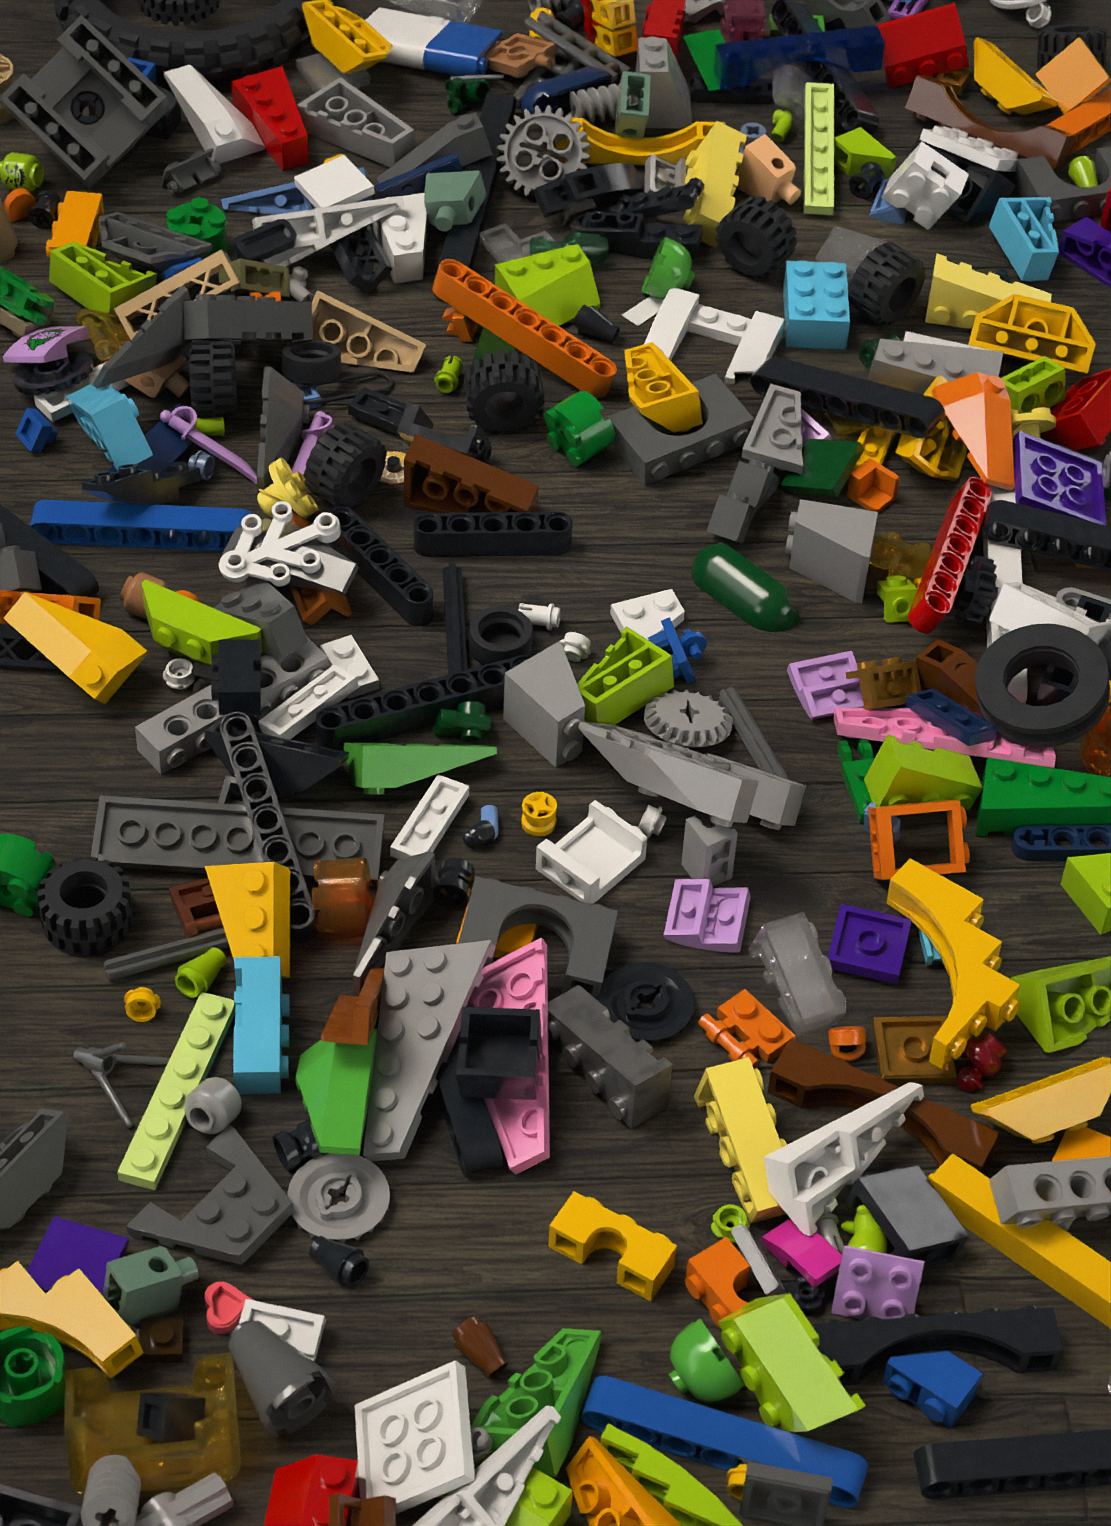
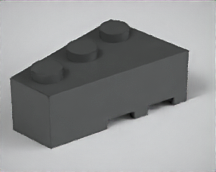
(272, 612)

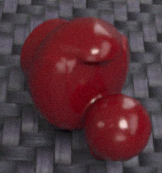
(985, 1056)

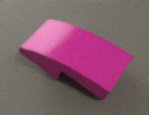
(808, 1254)

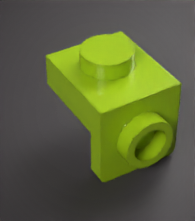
(897, 596)

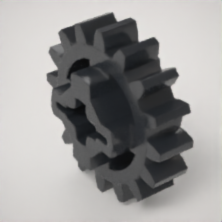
(976, 592)

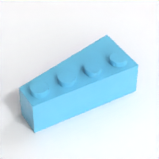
(110, 423)

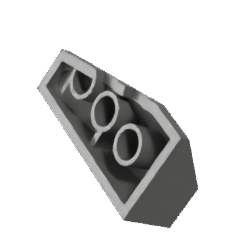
(335, 570)
(398, 906)

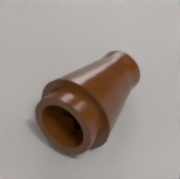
(479, 1346)

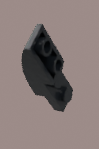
(599, 182)
(633, 237)
(143, 485)

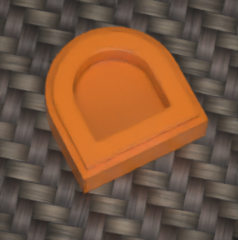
(18, 204)

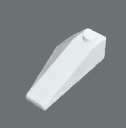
(213, 116)

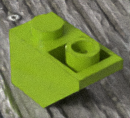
(857, 148)

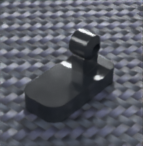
(266, 241)

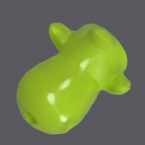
(866, 1232)

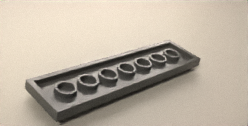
(202, 834)

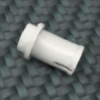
(542, 615)

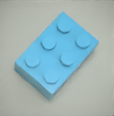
(816, 305)

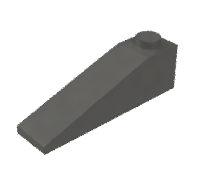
(462, 136)
(152, 346)
(280, 423)

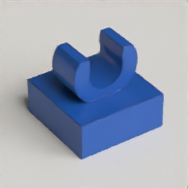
(35, 430)

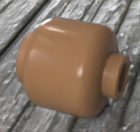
(133, 596)

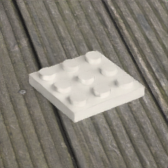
(974, 149)
(416, 1438)

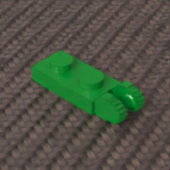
(19, 297)
(855, 772)

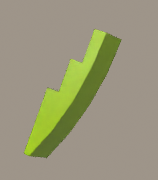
(667, 1481)

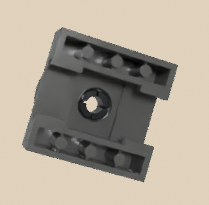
(80, 76)

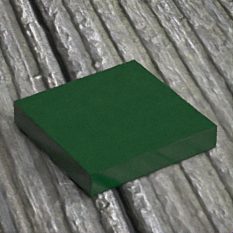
(825, 467)

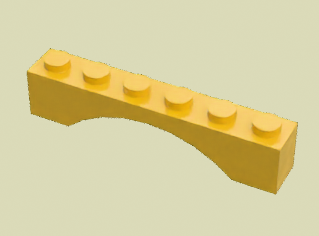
(612, 148)

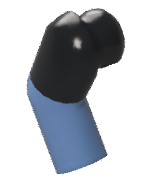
(483, 831)

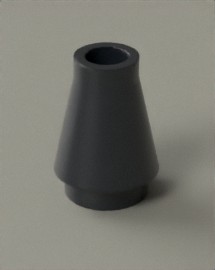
(594, 323)
(341, 1261)

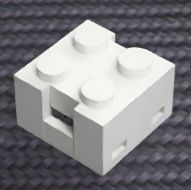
(925, 185)

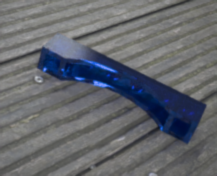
(745, 61)

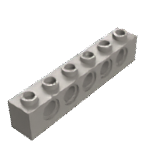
(180, 730)
(1017, 1189)

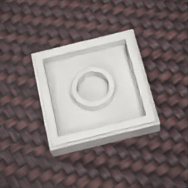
(334, 183)

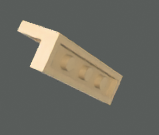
(189, 277)

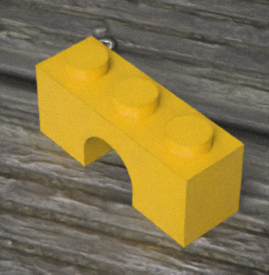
(588, 1226)

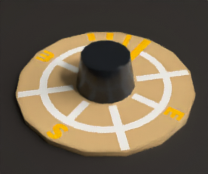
(394, 468)

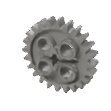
(554, 129)

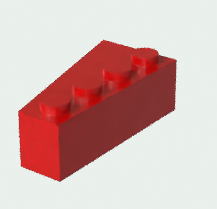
(666, 21)

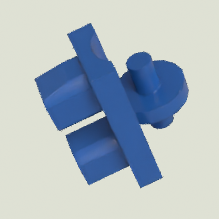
(689, 645)

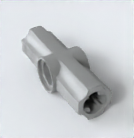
(188, 1507)

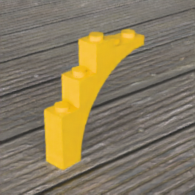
(971, 956)
(72, 1314)

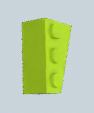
(94, 279)
(625, 679)
(916, 775)
(1089, 885)

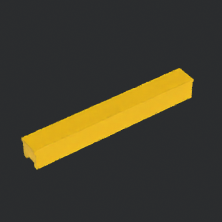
(1040, 1249)

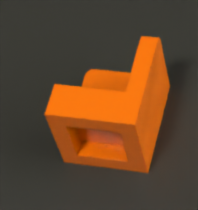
(872, 486)

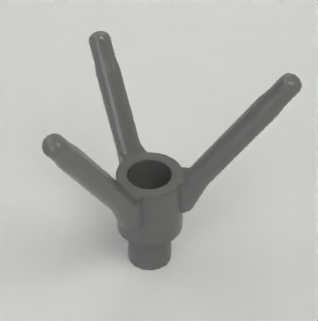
(102, 1062)

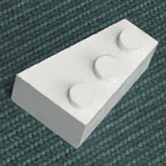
(404, 238)
(1024, 606)

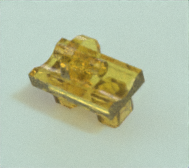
(900, 557)

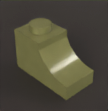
(258, 277)

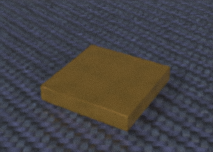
(905, 1049)

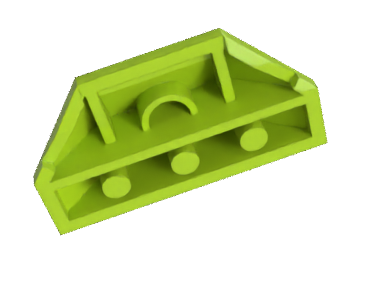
(190, 626)

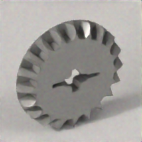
(668, 719)
(334, 1174)

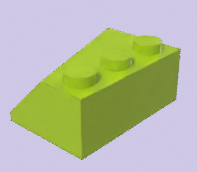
(551, 282)
(784, 1367)

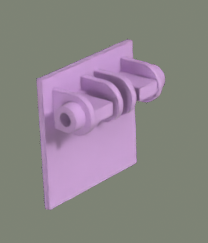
(876, 1284)

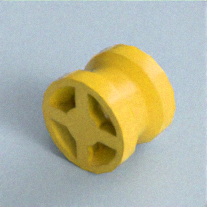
(538, 805)

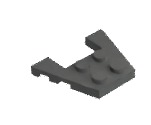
(232, 1216)

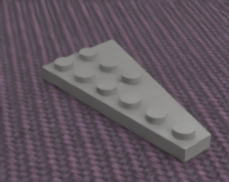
(415, 1034)

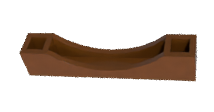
(939, 102)
(816, 1079)

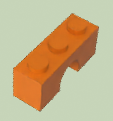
(717, 1277)

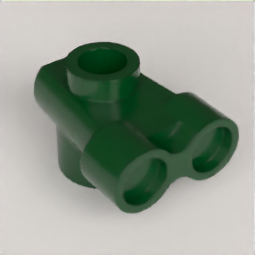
(465, 92)
(468, 722)

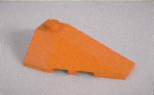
(982, 420)

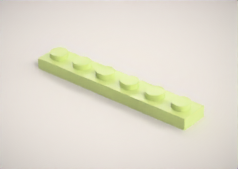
(819, 149)
(184, 1072)

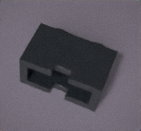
(238, 677)

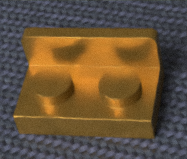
(887, 683)

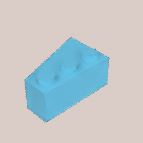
(1026, 235)
(259, 1027)

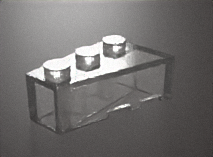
(800, 973)

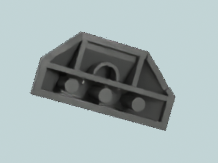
(148, 244)
(30, 1163)

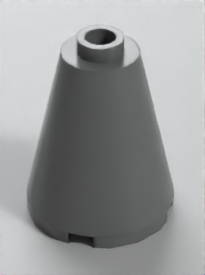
(278, 1378)

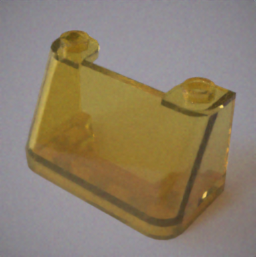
(106, 1425)

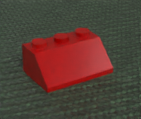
(923, 45)
(1085, 413)
(303, 1491)

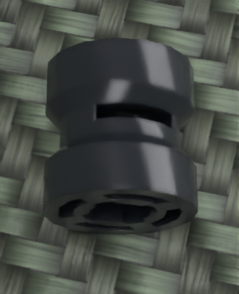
(454, 882)
(296, 1145)

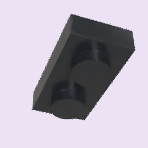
(377, 409)

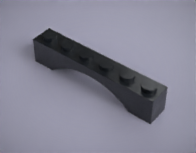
(1017, 1339)

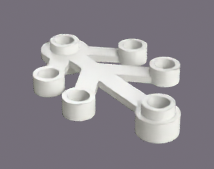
(277, 548)

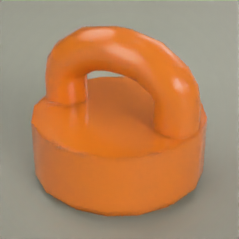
(847, 1036)

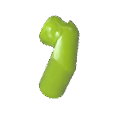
(783, 123)

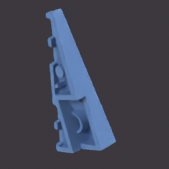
(275, 200)

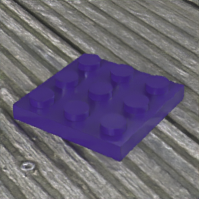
(1057, 479)

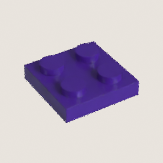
(869, 943)

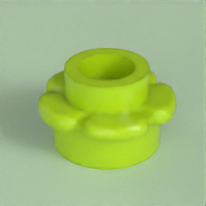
(728, 1215)

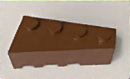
(452, 482)

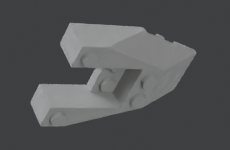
(697, 780)

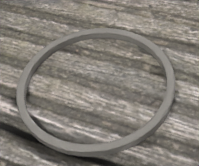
(480, 76)

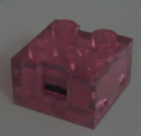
(742, 20)

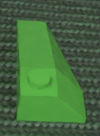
(394, 765)
(337, 1092)
(555, 1380)

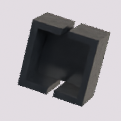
(501, 1053)

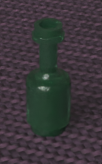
(592, 245)

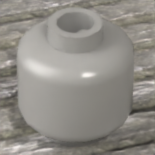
(212, 1105)

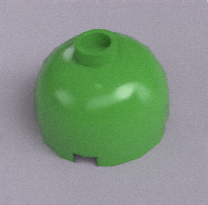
(668, 270)
(702, 1366)

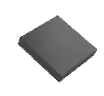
(785, 1495)

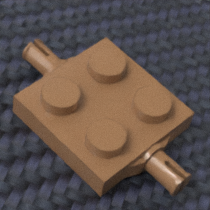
(520, 55)

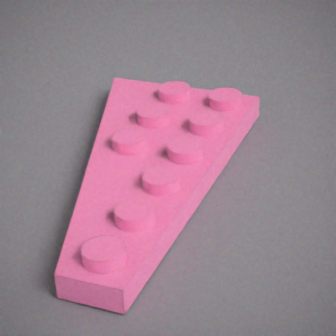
(910, 727)
(520, 983)

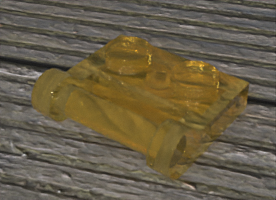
(111, 328)

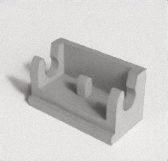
(708, 851)

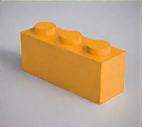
(77, 220)

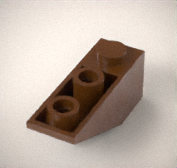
(950, 673)

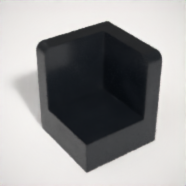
(169, 1416)

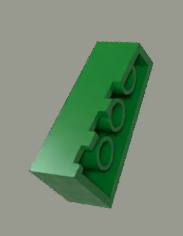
(1039, 795)

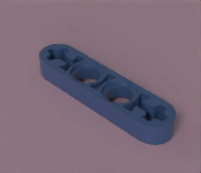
(1077, 834)

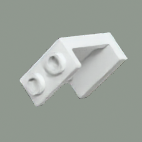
(593, 854)

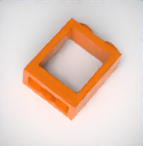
(882, 836)

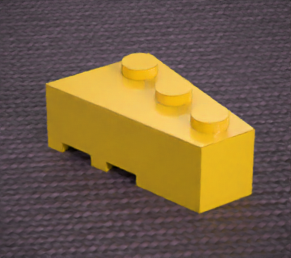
(254, 909)

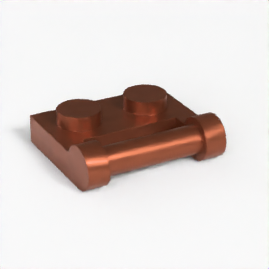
(194, 901)

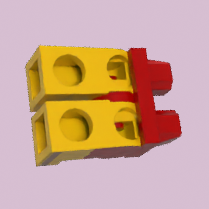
(611, 25)

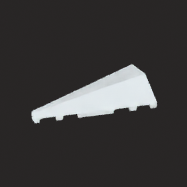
(326, 225)
(818, 1166)
(497, 1480)

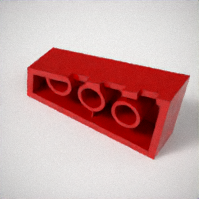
(273, 111)

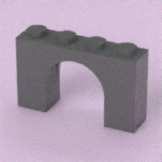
(1068, 202)
(660, 455)
(582, 926)

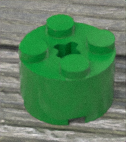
(201, 222)
(578, 427)
(21, 873)
(30, 1376)

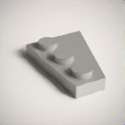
(777, 431)

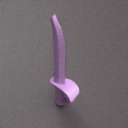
(318, 427)
(188, 431)

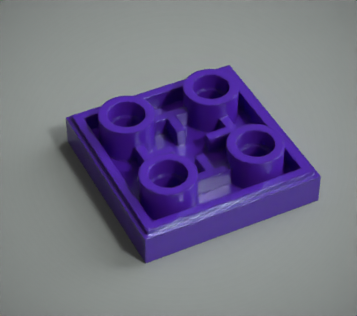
(72, 1247)

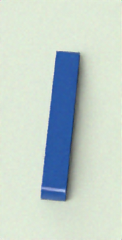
(136, 525)
(718, 1437)

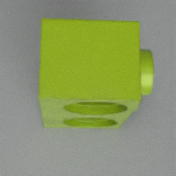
(1036, 385)

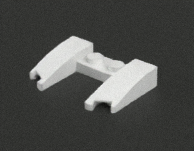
(681, 313)

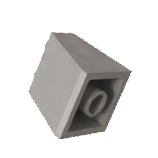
(668, 88)
(832, 546)
(546, 705)

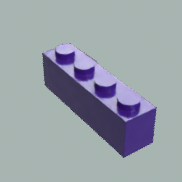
(1088, 248)

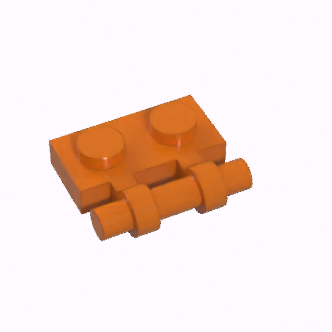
(751, 1023)

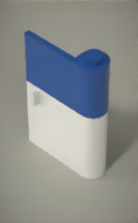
(434, 42)

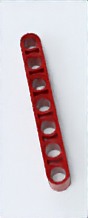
(950, 556)

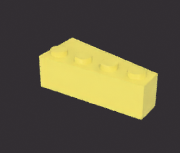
(715, 166)
(962, 293)
(745, 1131)

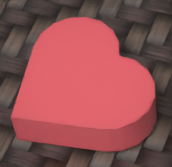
(223, 1307)

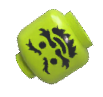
(21, 171)

